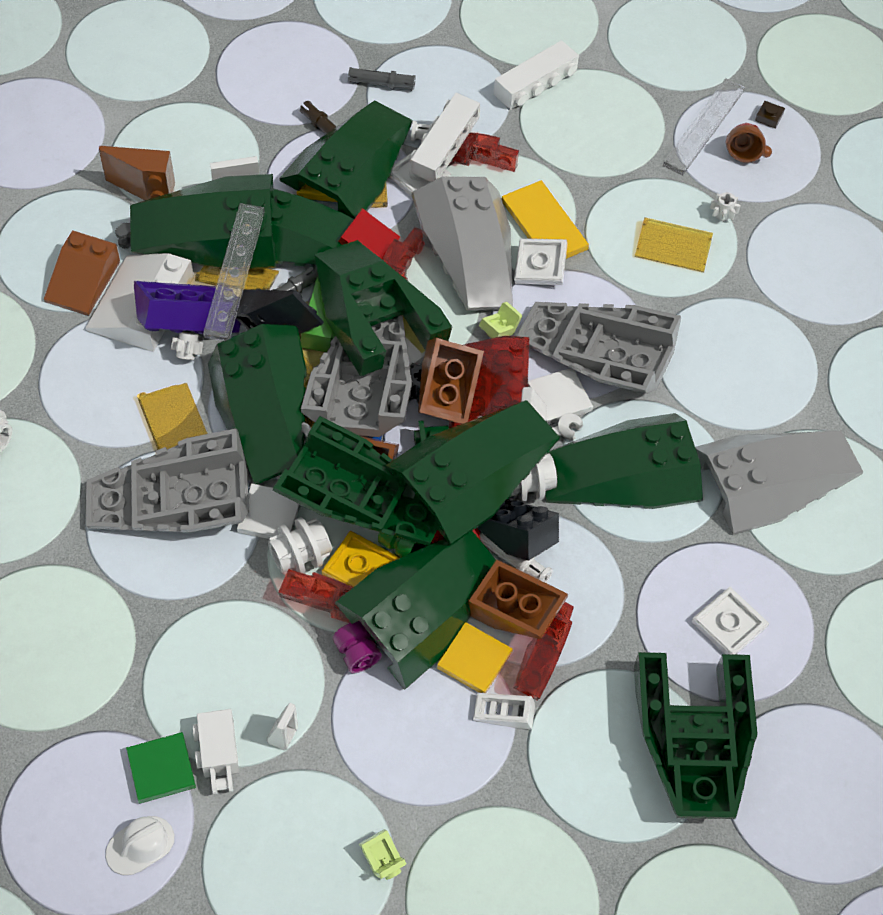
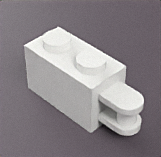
(217, 747)

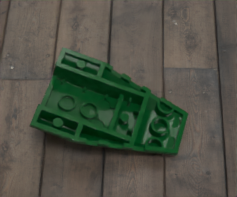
(352, 158)
(200, 221)
(304, 228)
(261, 394)
(630, 464)
(474, 466)
(349, 482)
(419, 602)

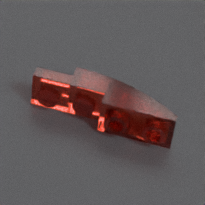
(486, 150)
(400, 254)
(315, 591)
(543, 655)

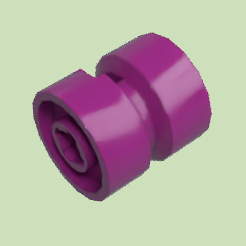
(356, 644)

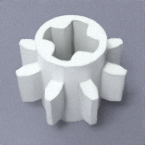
(725, 206)
(187, 345)

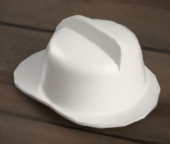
(139, 845)

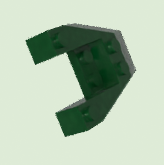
(365, 291)
(699, 749)

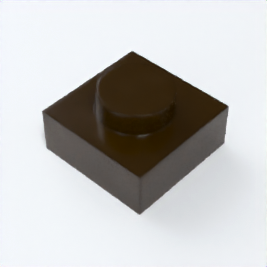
(770, 114)

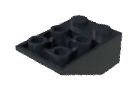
(276, 308)
(522, 529)

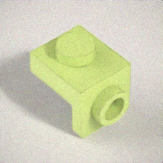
(502, 323)
(382, 855)

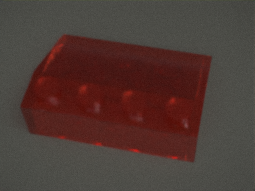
(500, 375)

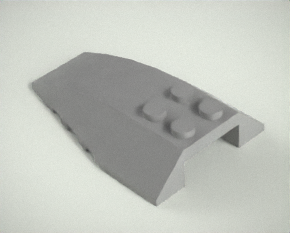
(470, 236)
(605, 343)
(365, 403)
(776, 473)
(175, 490)

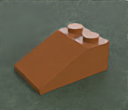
(138, 171)
(82, 272)
(448, 380)
(515, 601)

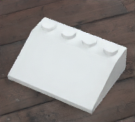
(117, 310)

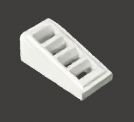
(506, 700)
(284, 728)

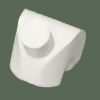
(566, 423)

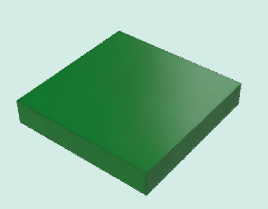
(161, 767)

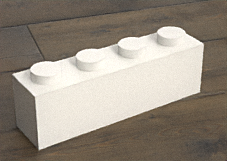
(536, 75)
(445, 137)

